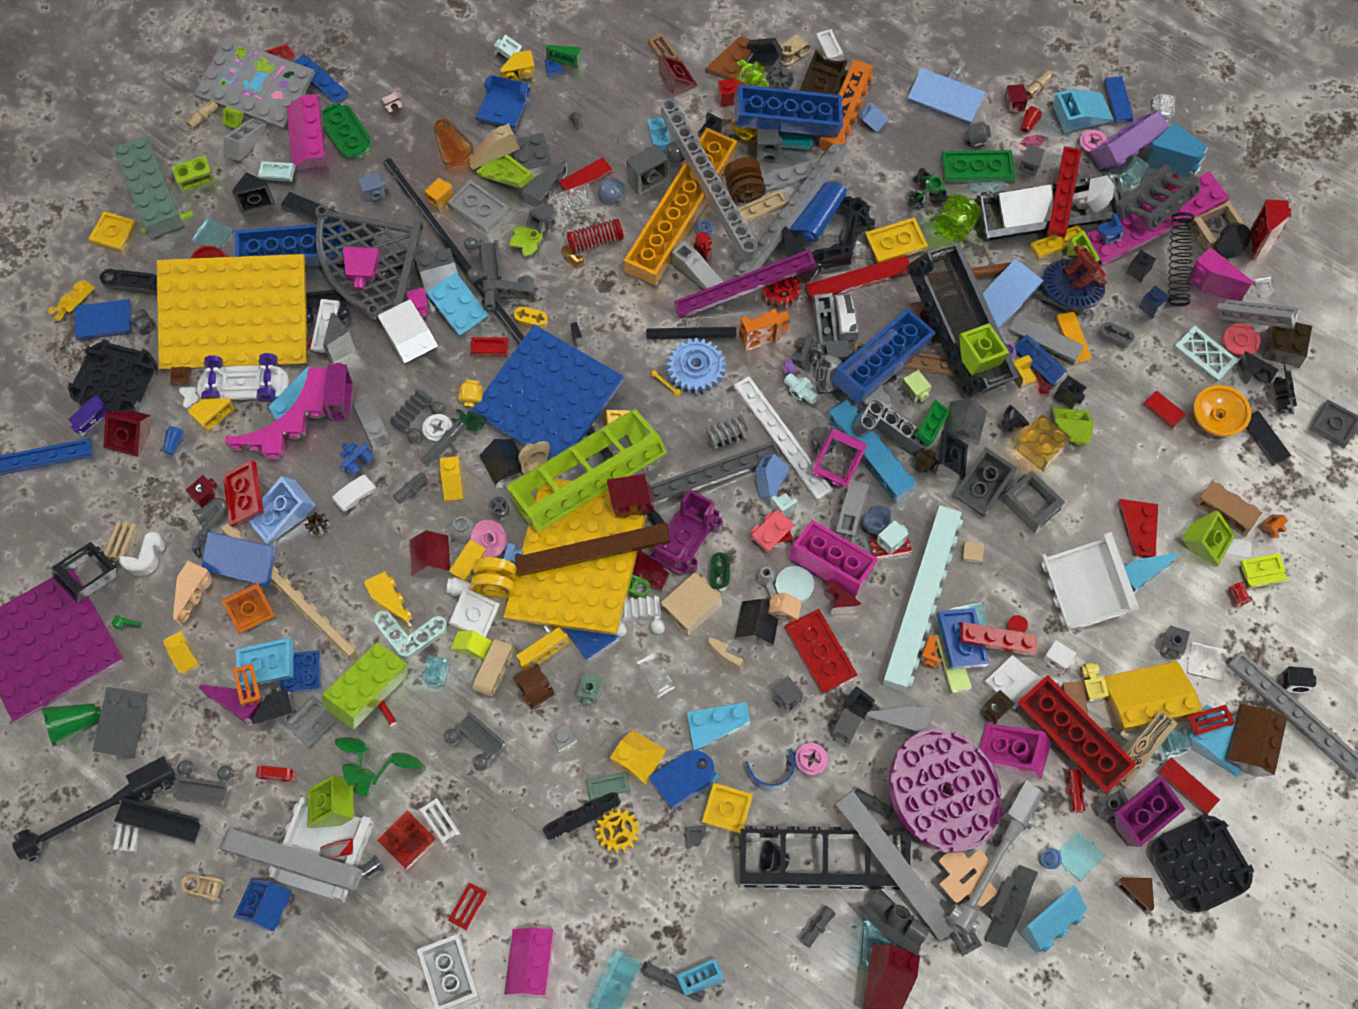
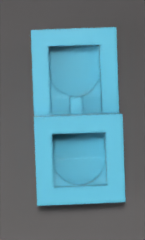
(658, 132)

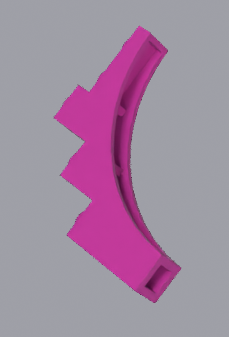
(292, 424)

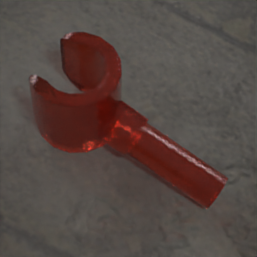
(1043, 387)

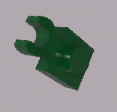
(472, 420)

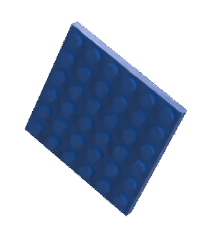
(548, 393)

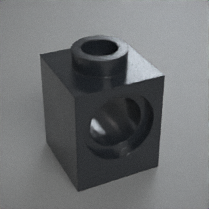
(1141, 265)
(1070, 392)
(1298, 679)

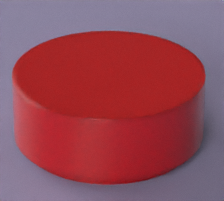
(1017, 623)

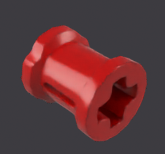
(1240, 594)

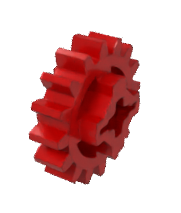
(783, 292)

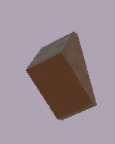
(1138, 891)

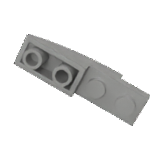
(852, 511)

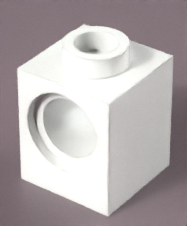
(1060, 657)

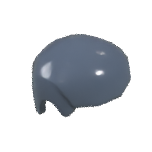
(610, 191)
(877, 519)

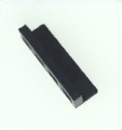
(158, 820)

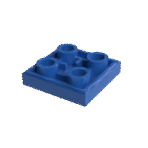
(305, 673)

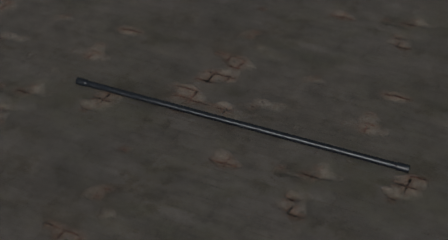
(394, 171)

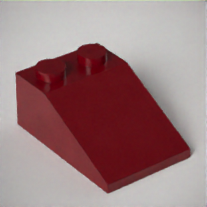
(890, 977)

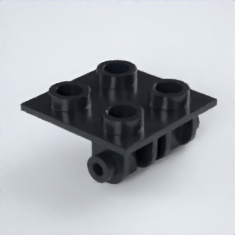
(1285, 392)

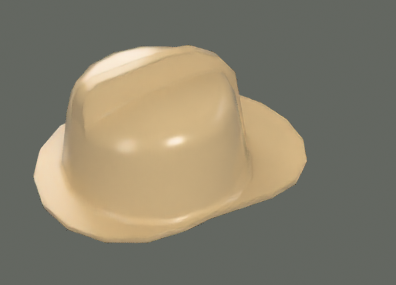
(533, 455)

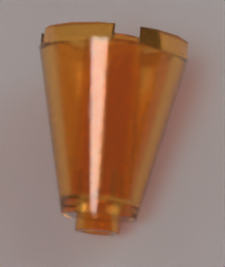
(452, 144)

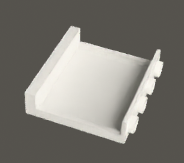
(1090, 583)

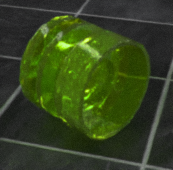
(957, 217)

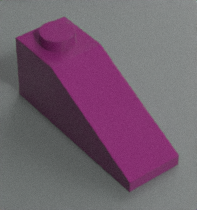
(229, 699)

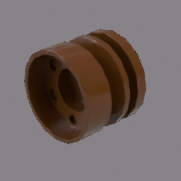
(744, 180)

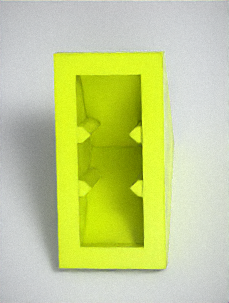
(471, 644)

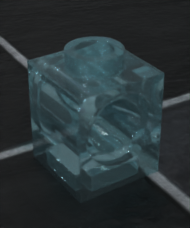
(1176, 743)

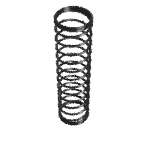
(1177, 296)

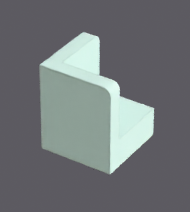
(784, 504)

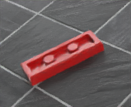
(588, 174)
(1188, 786)

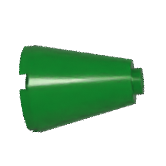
(69, 721)

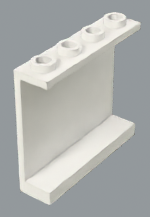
(310, 841)

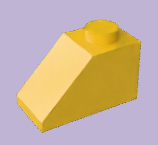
(210, 412)
(451, 478)

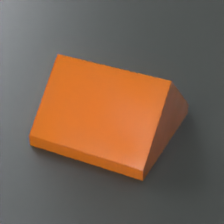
(248, 607)

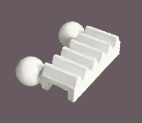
(643, 609)

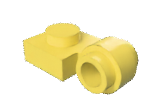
(1094, 687)

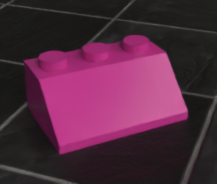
(530, 962)

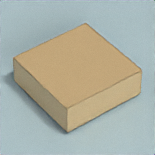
(973, 552)

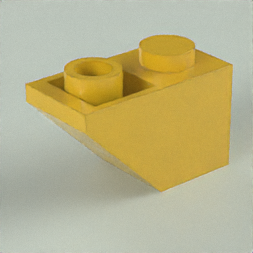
(519, 66)

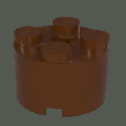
(534, 686)

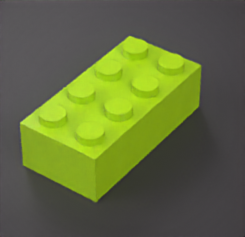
(365, 685)

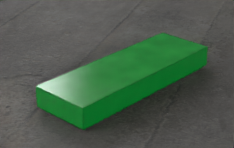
(932, 423)

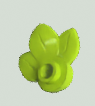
(524, 240)

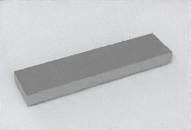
(1047, 338)

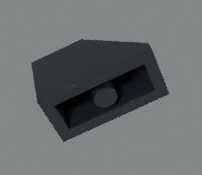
(275, 705)

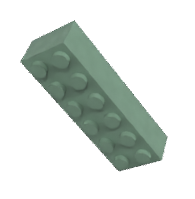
(148, 187)

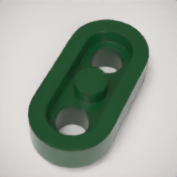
(720, 572)

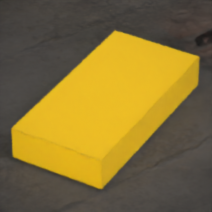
(464, 563)

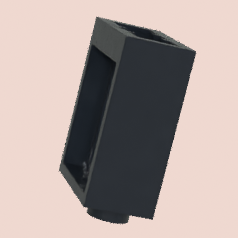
(79, 593)

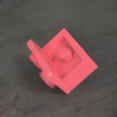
(772, 530)

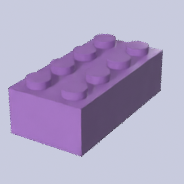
(1129, 140)

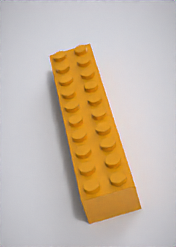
(676, 213)

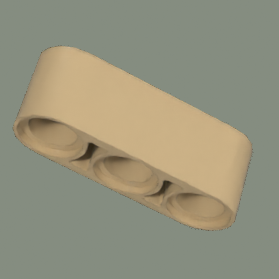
(493, 667)

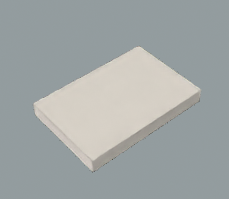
(1026, 206)

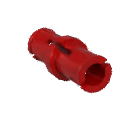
(1076, 791)

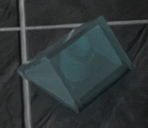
(869, 936)

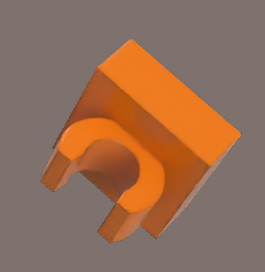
(1274, 523)

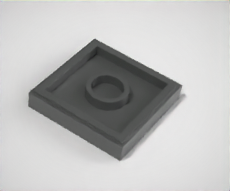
(1335, 424)

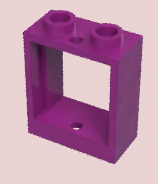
(338, 392)

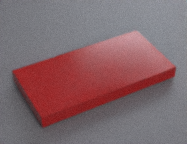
(820, 651)

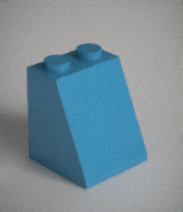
(1178, 150)

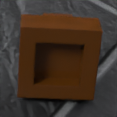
(180, 376)

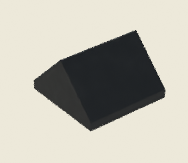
(252, 193)
(951, 457)
(501, 460)
(756, 623)

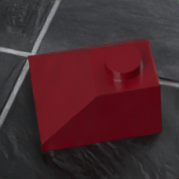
(126, 431)

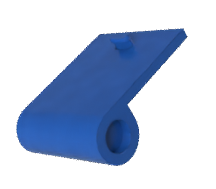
(503, 101)

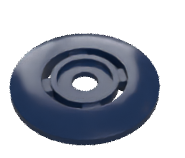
(1057, 288)

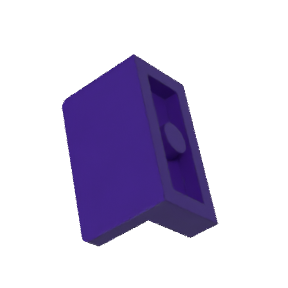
(88, 415)

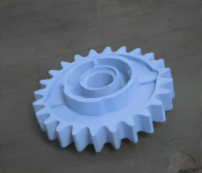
(696, 378)

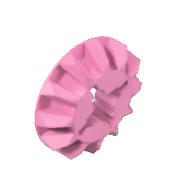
(1095, 136)
(820, 756)

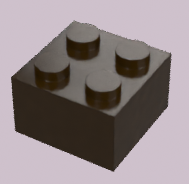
(1287, 344)

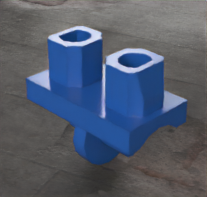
(350, 464)

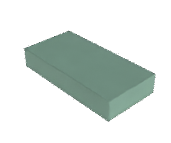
(613, 783)

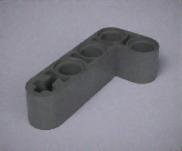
(898, 429)

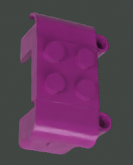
(688, 533)

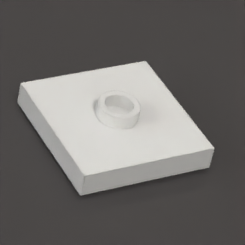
(473, 612)

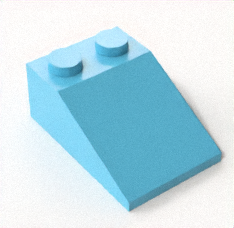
(1214, 744)

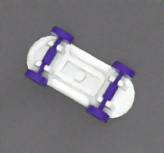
(242, 382)

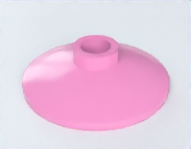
(481, 535)

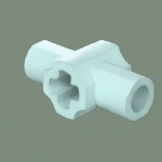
(801, 388)

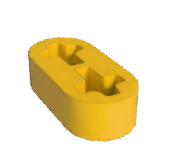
(530, 318)

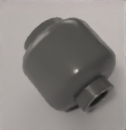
(978, 134)

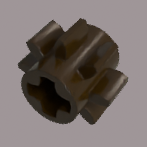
(925, 460)
(312, 523)

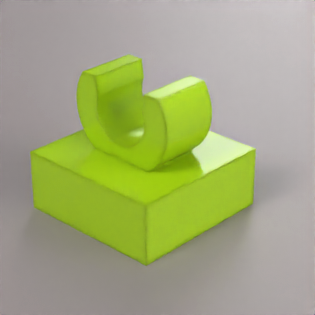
(232, 117)

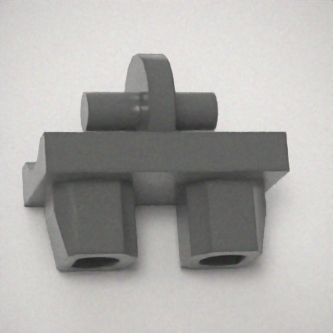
(810, 351)

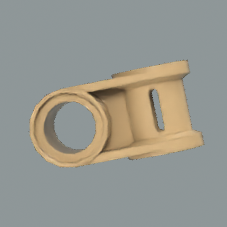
(793, 50)
(206, 888)

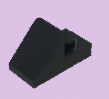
(1252, 365)

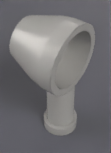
(767, 581)

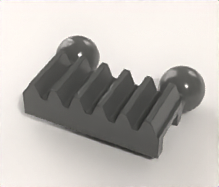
(489, 260)
(413, 411)
(478, 734)
(202, 790)

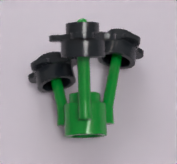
(931, 184)

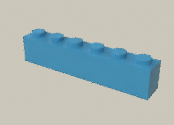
(877, 457)

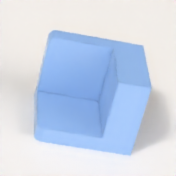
(873, 116)

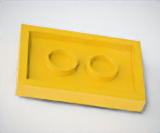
(896, 240)

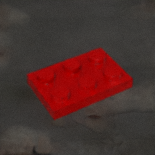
(243, 493)

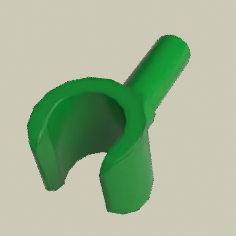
(119, 621)

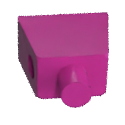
(360, 265)

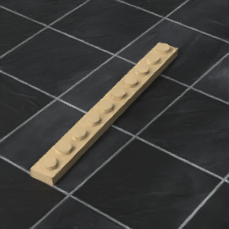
(283, 585)

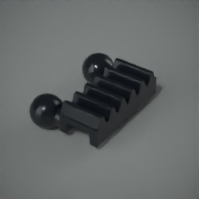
(313, 302)

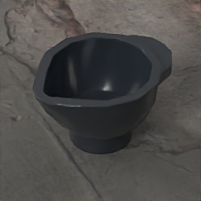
(1013, 419)
(770, 857)

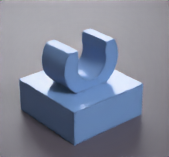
(510, 553)

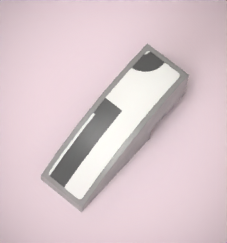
(846, 317)

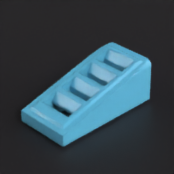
(710, 965)

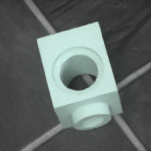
(892, 537)

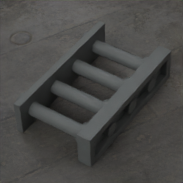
(1155, 185)

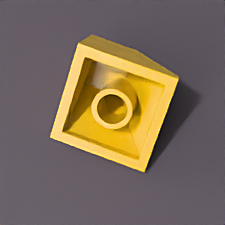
(637, 756)

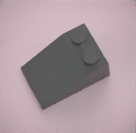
(434, 269)
(986, 481)
(120, 722)

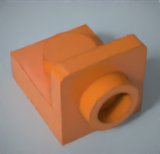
(928, 657)

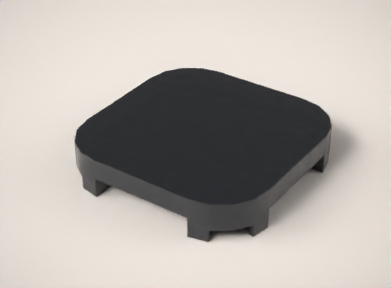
(115, 375)
(1201, 865)

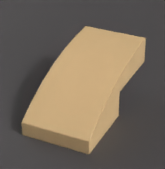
(720, 650)

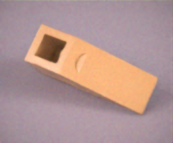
(189, 587)

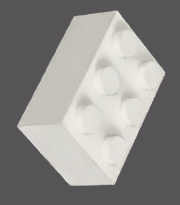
(448, 973)

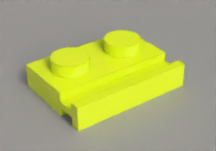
(1264, 570)

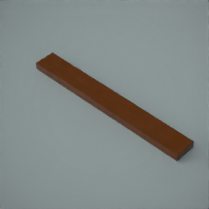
(593, 549)

